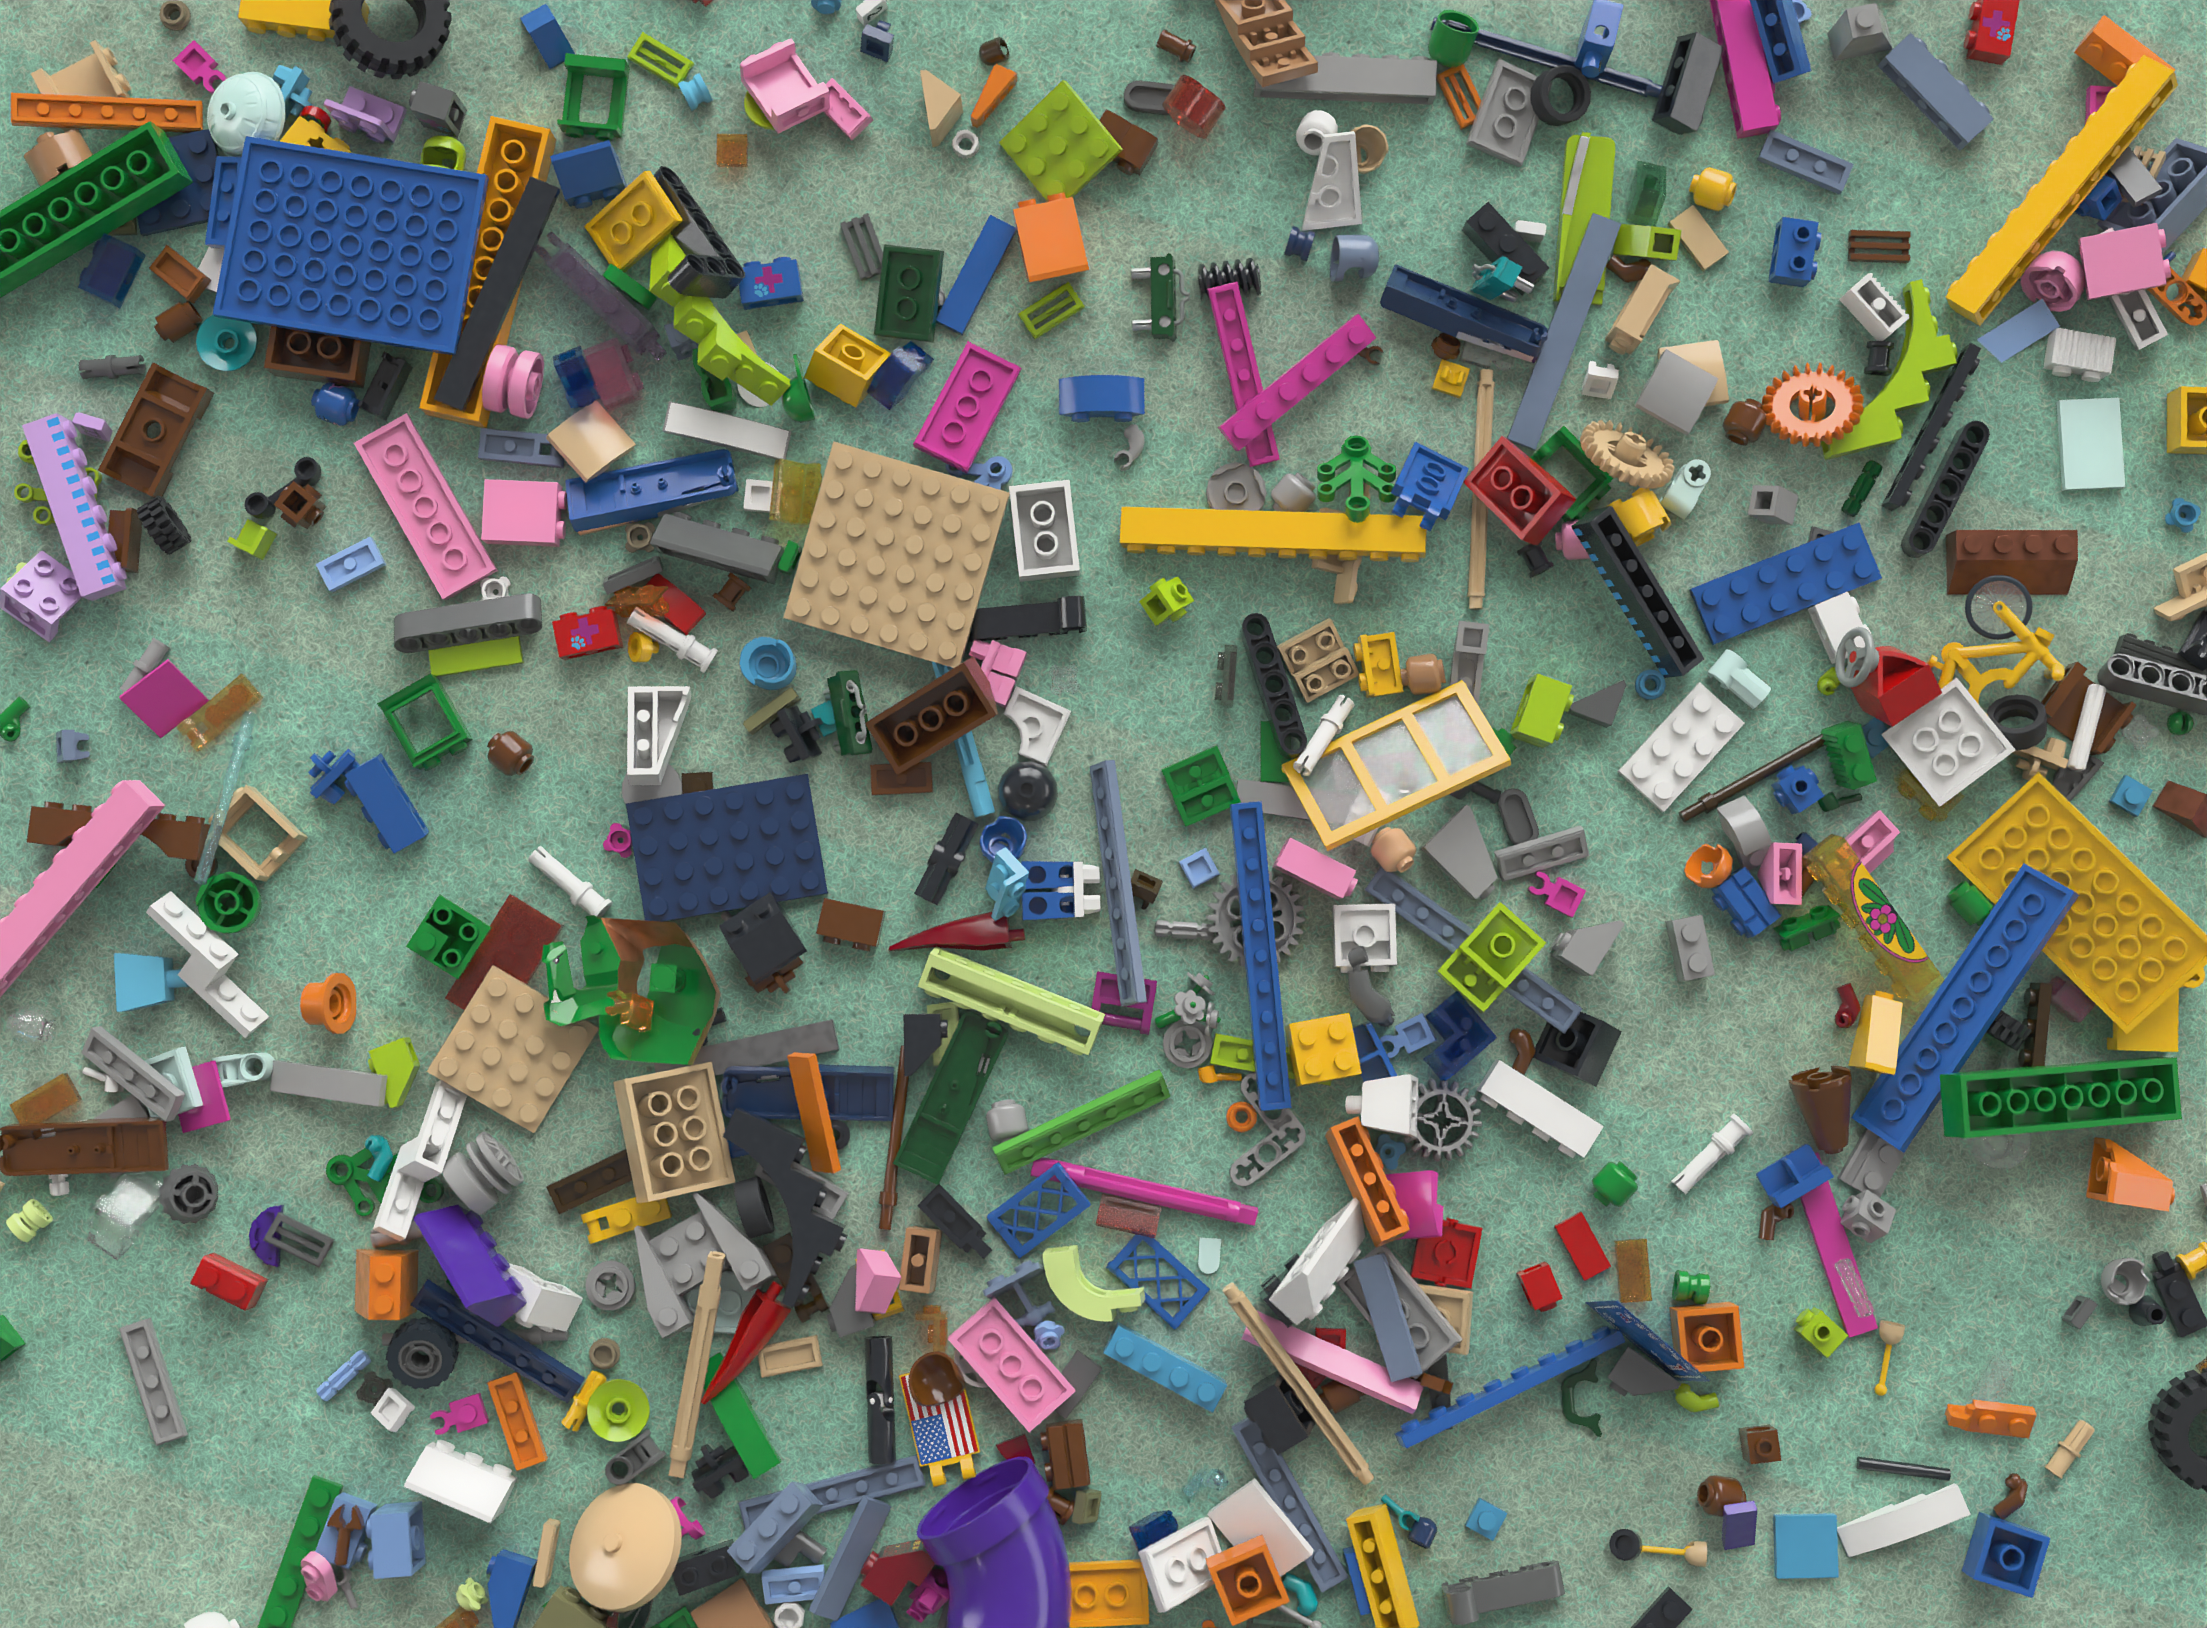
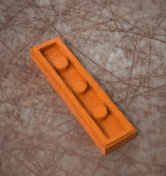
(814, 1112)

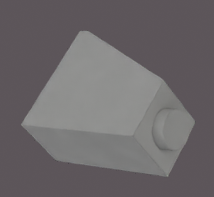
(1859, 33)
(1463, 854)

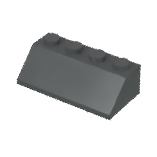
(717, 547)

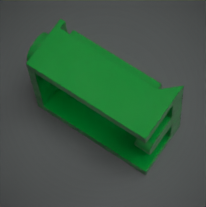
(1596, 489)
(453, 743)

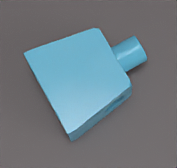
(144, 981)

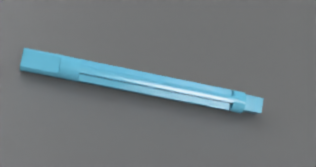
(971, 766)

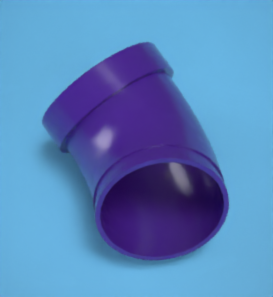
(1001, 1550)

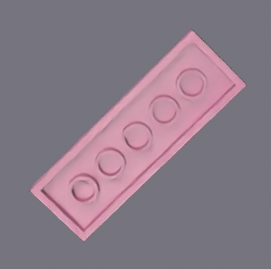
(425, 507)

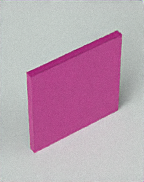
(164, 698)
(214, 1103)

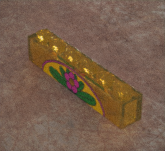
(1873, 918)

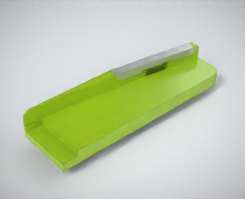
(1586, 194)

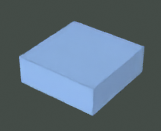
(1199, 868)

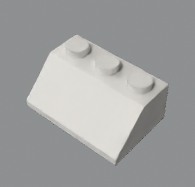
(461, 1481)

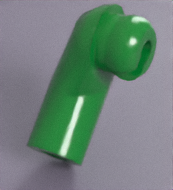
(10, 719)

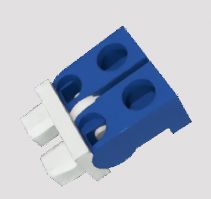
(1066, 893)

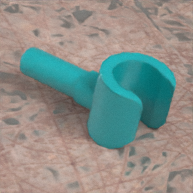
(1400, 1512)

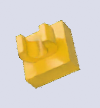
(1450, 378)

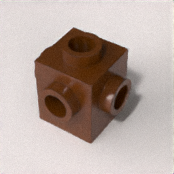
(291, 500)

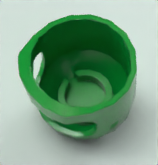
(1449, 45)

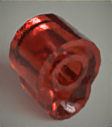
(1193, 106)

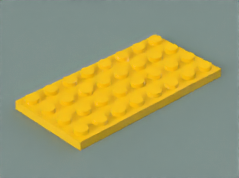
(2121, 934)

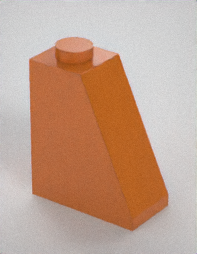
(2126, 1179)

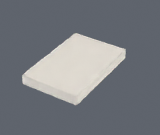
(1253, 1513)
(1178, 1564)

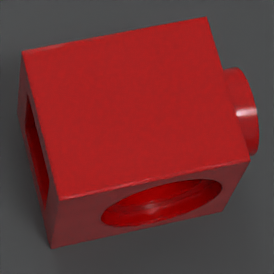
(1540, 1287)

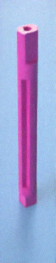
(1151, 1192)

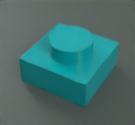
(826, 714)

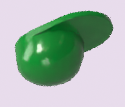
(796, 398)

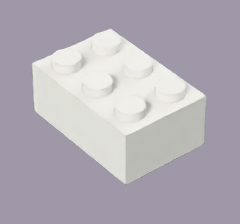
(1044, 530)

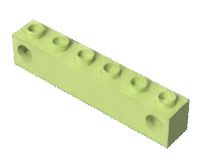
(1011, 1001)

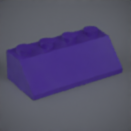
(472, 1262)

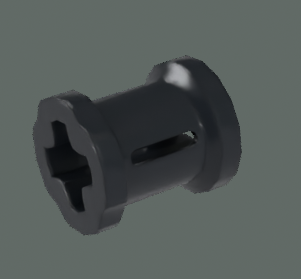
(1879, 358)
(1535, 559)

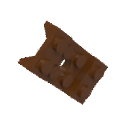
(147, 461)

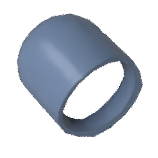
(1353, 252)

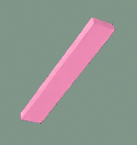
(1342, 1365)

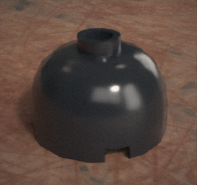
(1027, 791)

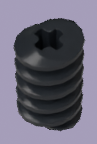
(1247, 276)

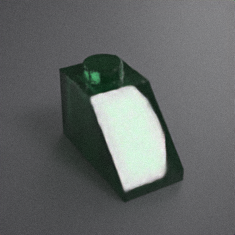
(1646, 194)

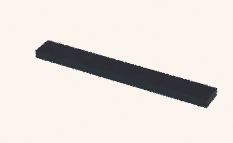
(497, 294)

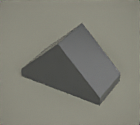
(1600, 706)

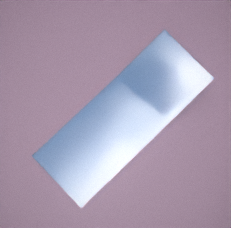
(2020, 331)

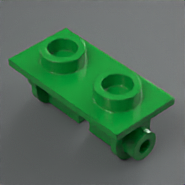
(1820, 921)

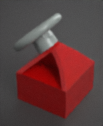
(1886, 679)

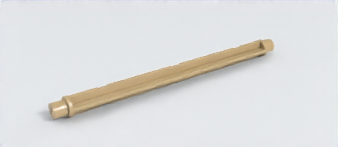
(1479, 509)
(1298, 1383)

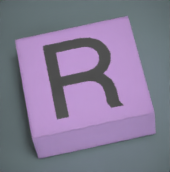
(92, 426)

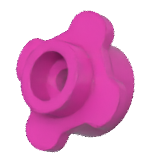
(612, 843)

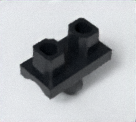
(801, 732)
(716, 1465)

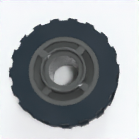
(419, 1369)

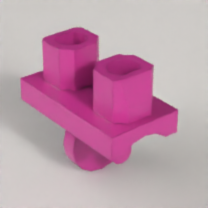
(929, 1596)

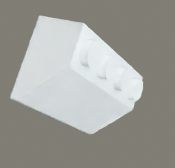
(1321, 1265)

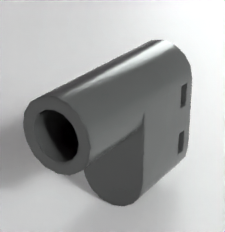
(805, 1545)

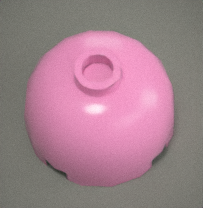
(2055, 279)

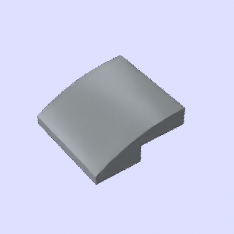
(1676, 392)

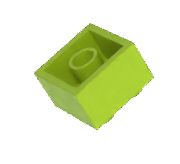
(1541, 711)

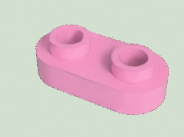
(318, 1577)

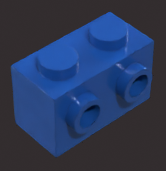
(1794, 252)

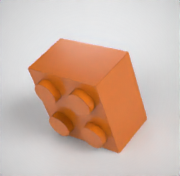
(1708, 1335)
(1247, 1580)

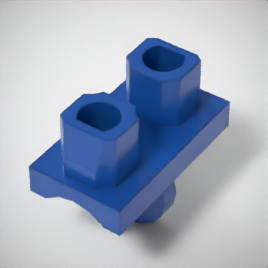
(325, 784)

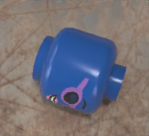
(335, 404)

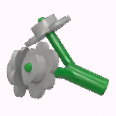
(1190, 1007)

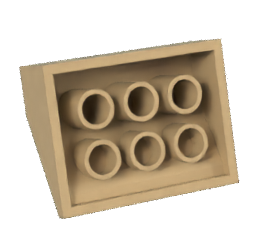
(674, 1132)

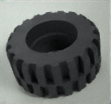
(388, 56)
(2172, 1426)

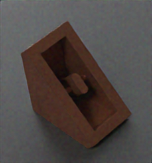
(2184, 806)

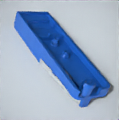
(650, 490)

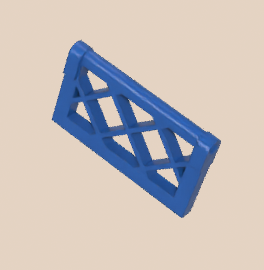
(1039, 1234)
(1183, 1273)

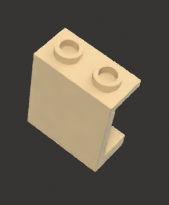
(87, 77)

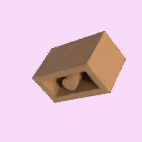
(920, 1259)

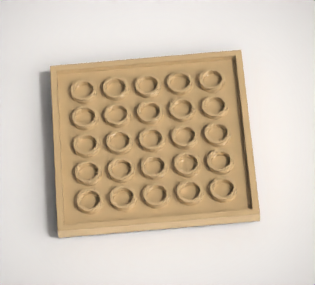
(896, 555)

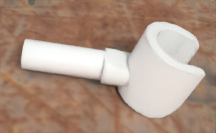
(110, 1084)

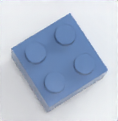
(396, 1540)

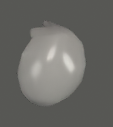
(2135, 1281)

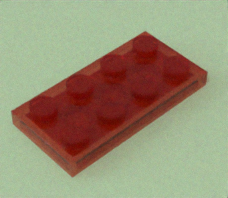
(511, 945)

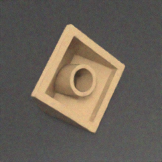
(942, 106)

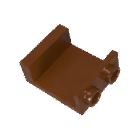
(2065, 703)

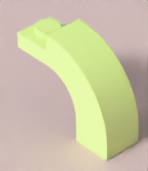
(1081, 1296)

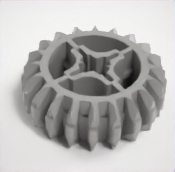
(1439, 1134)

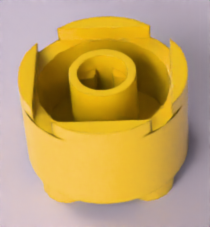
(1641, 515)

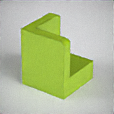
(254, 539)

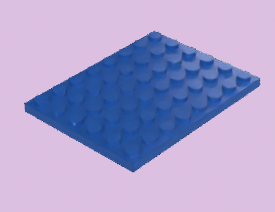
(350, 245)

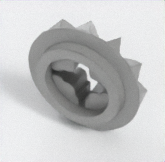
(1181, 1057)
(596, 1289)

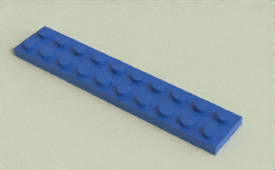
(1965, 1005)

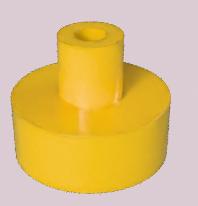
(641, 647)

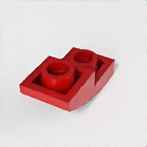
(683, 611)

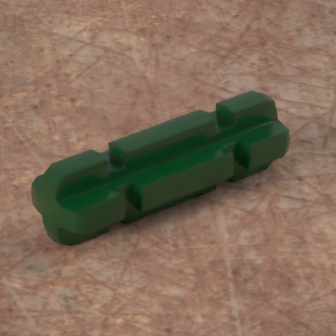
(1861, 488)

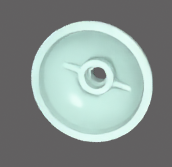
(245, 107)

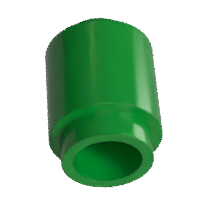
(1970, 903)

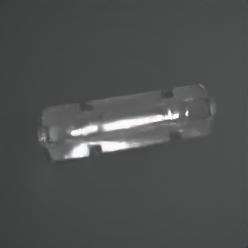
(1854, 1287)

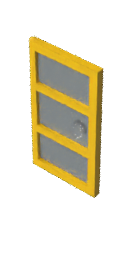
(1398, 765)

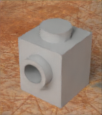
(1773, 505)

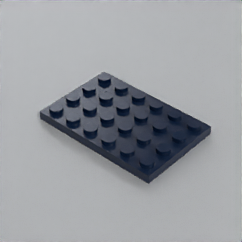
(726, 848)

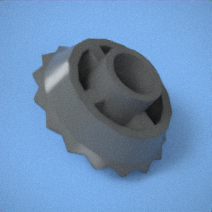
(189, 1193)

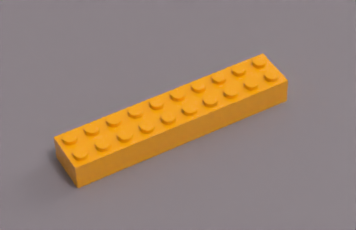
(508, 158)

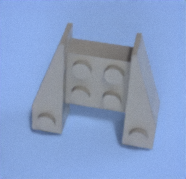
(678, 1259)

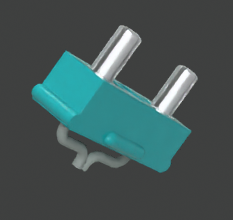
(1498, 279)

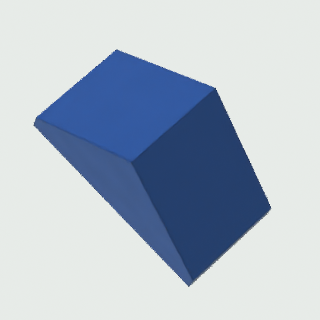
(547, 35)

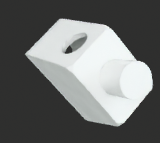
(1387, 1104)

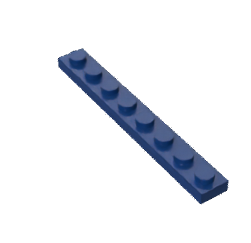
(1497, 1391)

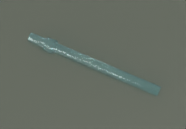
(241, 743)

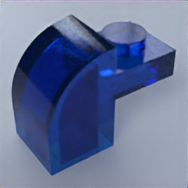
(898, 374)
(576, 377)

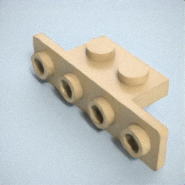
(1346, 570)
(2192, 589)

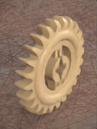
(1626, 455)

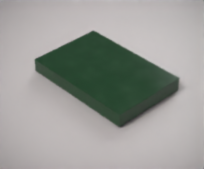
(908, 293)

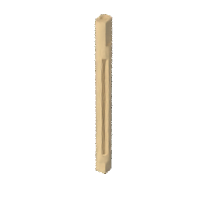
(696, 1365)

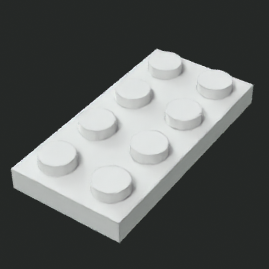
(1681, 747)

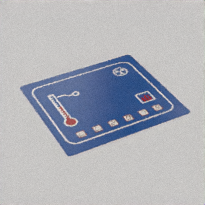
(1647, 1341)

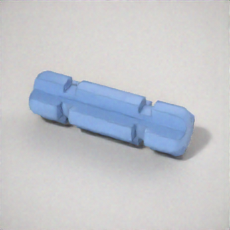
(343, 1375)

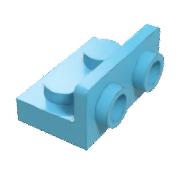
(1006, 884)

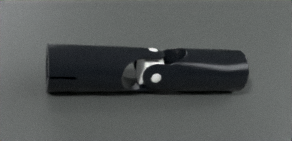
(880, 1424)

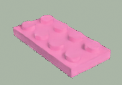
(1011, 1364)

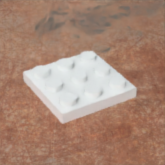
(1948, 742)

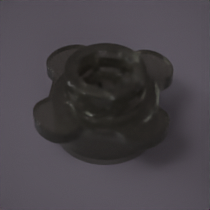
(365, 1391)

